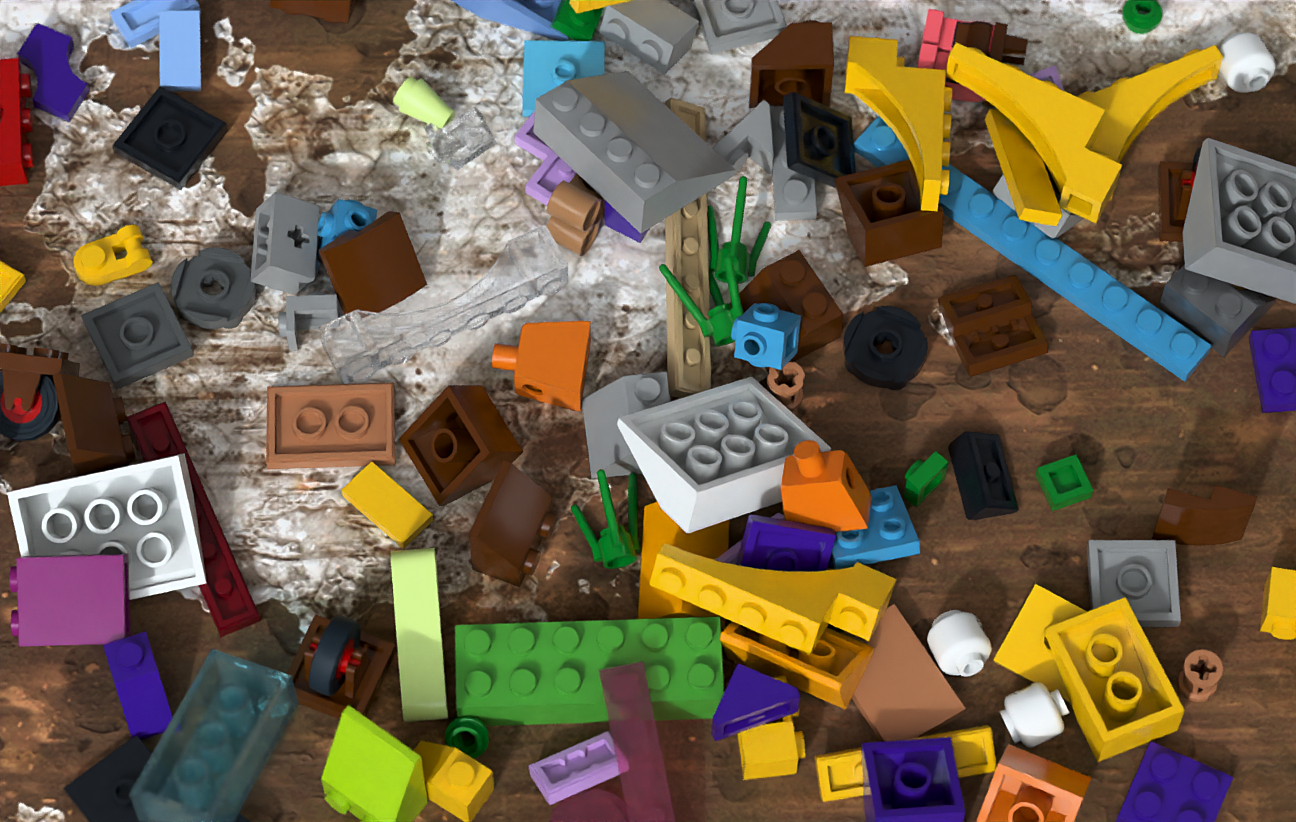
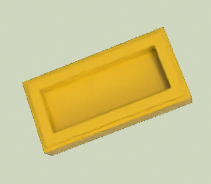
(387, 505)

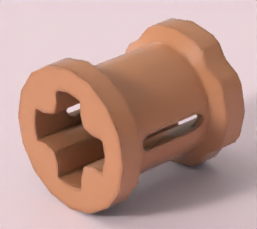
(787, 385)
(1210, 670)

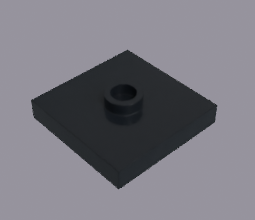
(170, 138)
(817, 139)
(105, 789)

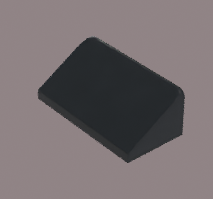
(982, 475)

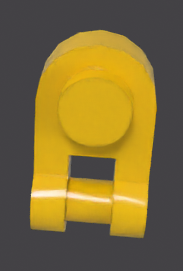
(96, 260)

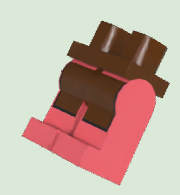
(943, 33)

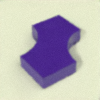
(48, 57)

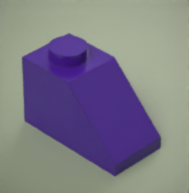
(139, 685)

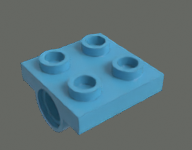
(887, 538)

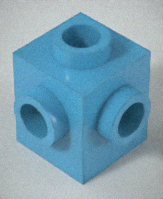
(342, 217)
(766, 336)

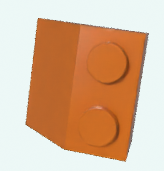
(1032, 790)

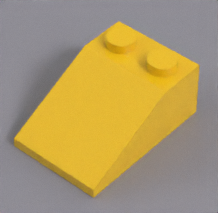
(1114, 679)

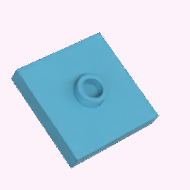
(555, 62)

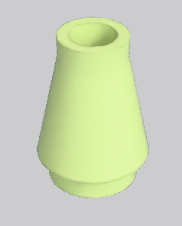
(423, 103)

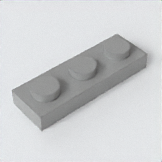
(792, 191)

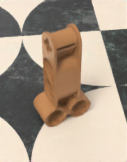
(575, 215)

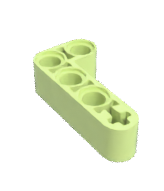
(419, 634)

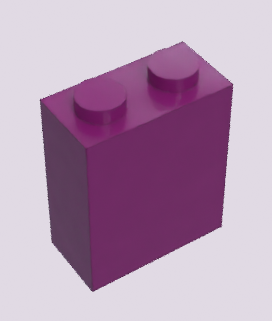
(71, 599)

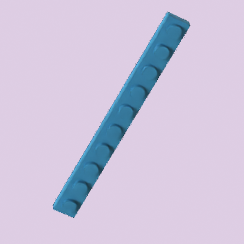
(1052, 262)

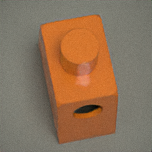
(548, 362)
(824, 489)

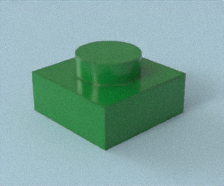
(576, 25)
(924, 478)
(1064, 482)

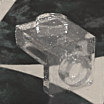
(460, 139)

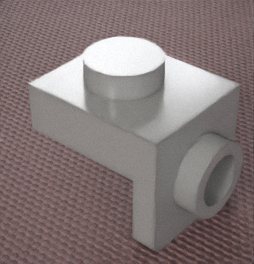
(306, 313)

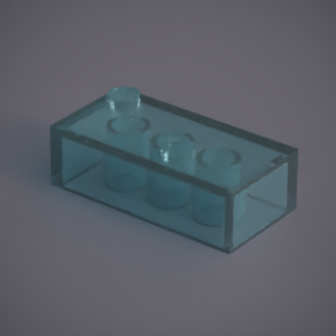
(215, 743)

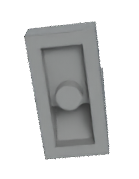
(749, 139)

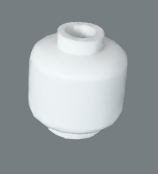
(1246, 62)
(959, 643)
(1034, 714)

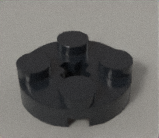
(889, 369)

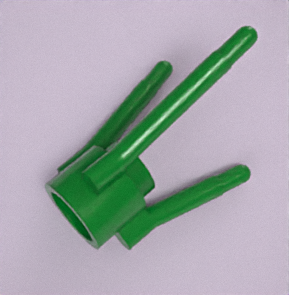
(743, 262)
(720, 317)
(616, 545)

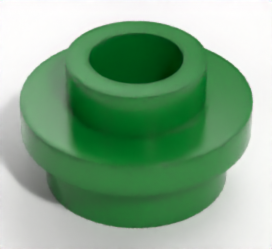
(1139, 22)
(470, 724)

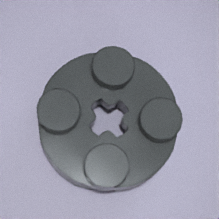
(218, 310)

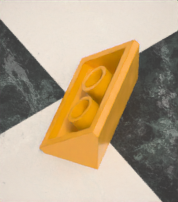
(661, 529)
(828, 673)

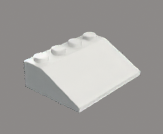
(715, 451)
(117, 511)

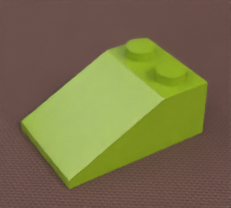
(372, 773)

